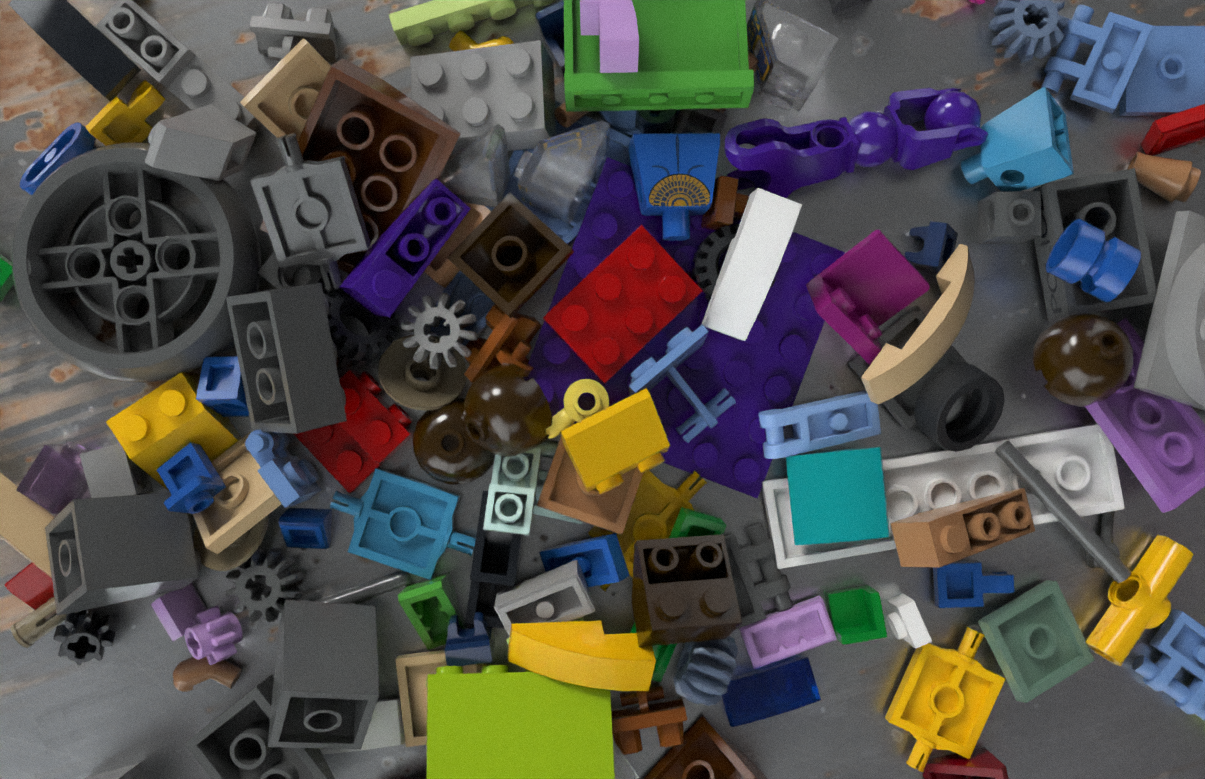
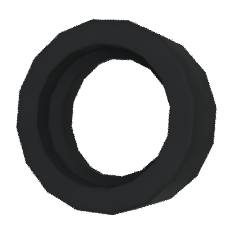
(942, 393)

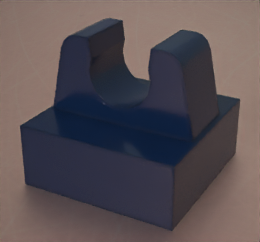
(938, 246)
(470, 644)

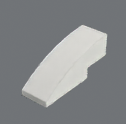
(751, 263)

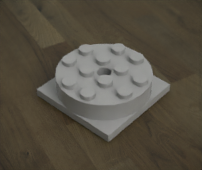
(1175, 338)

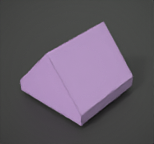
(177, 609)

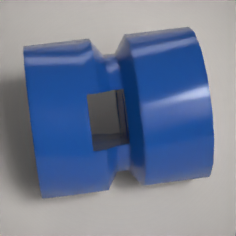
(1098, 264)

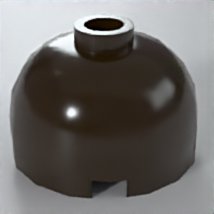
(1083, 358)
(506, 412)
(445, 447)

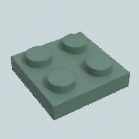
(1036, 641)

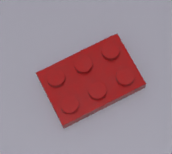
(622, 304)

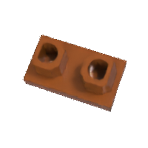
(506, 344)
(665, 714)

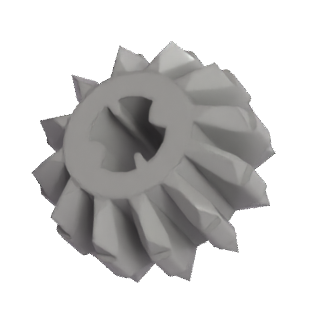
(431, 318)

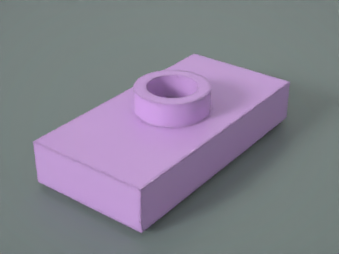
(788, 632)

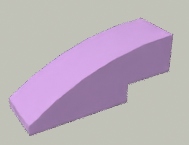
(617, 31)

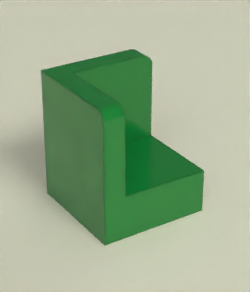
(856, 614)

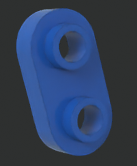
(69, 144)

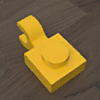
(126, 122)

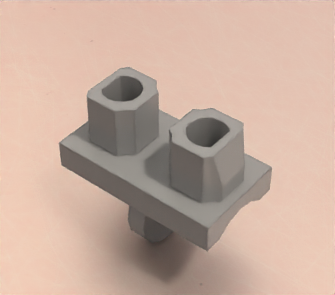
(279, 33)

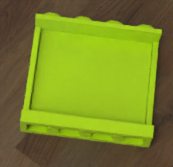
(516, 726)

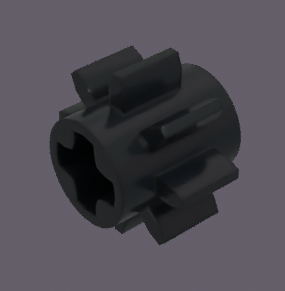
(84, 636)

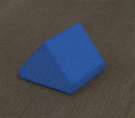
(306, 527)

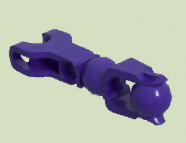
(824, 149)

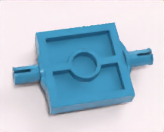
(403, 523)

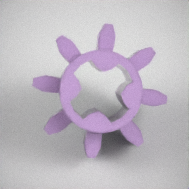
(213, 635)

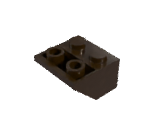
(683, 590)

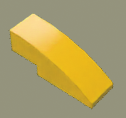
(582, 655)

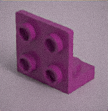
(866, 291)

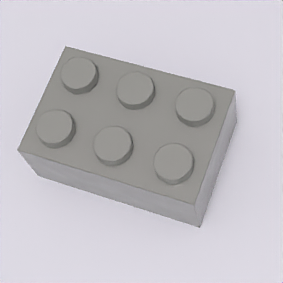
(488, 88)

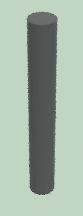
(370, 589)

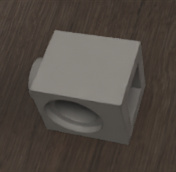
(112, 473)

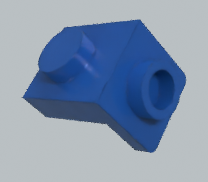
(190, 480)

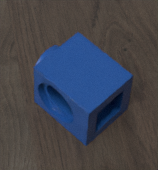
(222, 387)

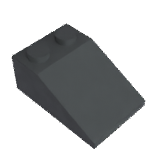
(238, 744)

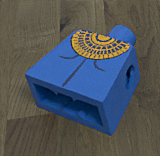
(674, 177)

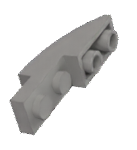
(171, 61)

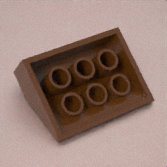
(386, 141)

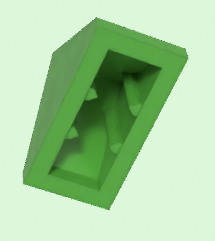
(430, 606)

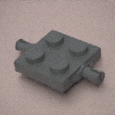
(311, 211)

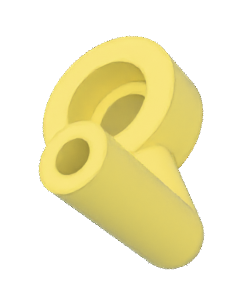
(572, 411)

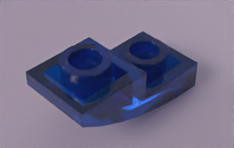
(770, 692)

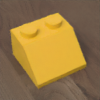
(167, 422)
(616, 442)

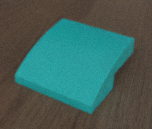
(838, 496)

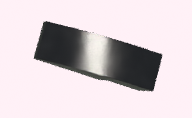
(79, 43)
(492, 570)

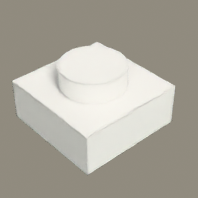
(907, 621)

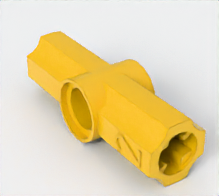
(1139, 600)

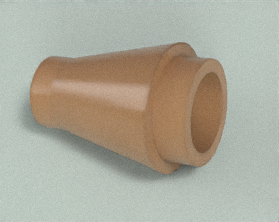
(1166, 176)

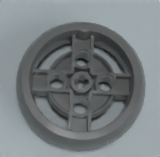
(49, 269)

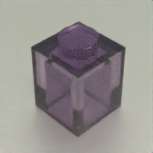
(55, 477)

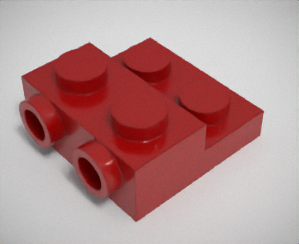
(366, 439)

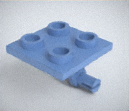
(678, 351)

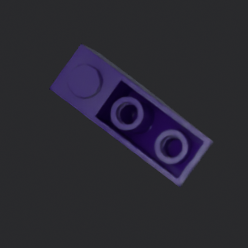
(405, 250)

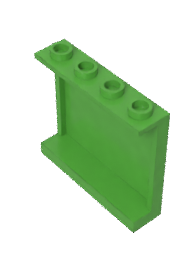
(688, 59)

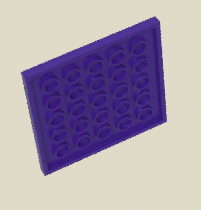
(756, 372)

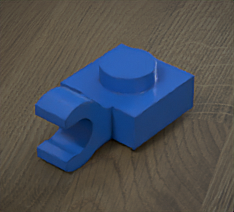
(963, 584)

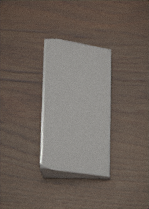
(549, 597)

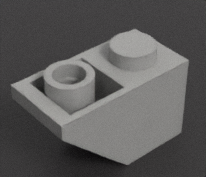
(200, 144)

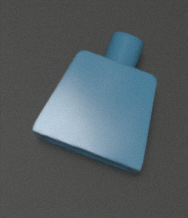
(1023, 146)

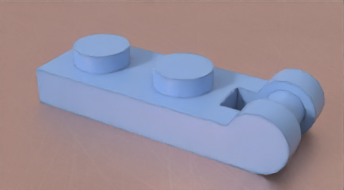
(819, 424)

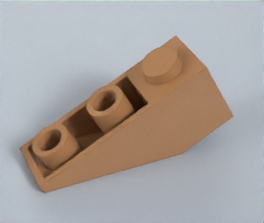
(962, 529)

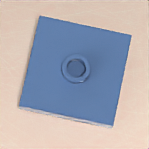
(1167, 74)

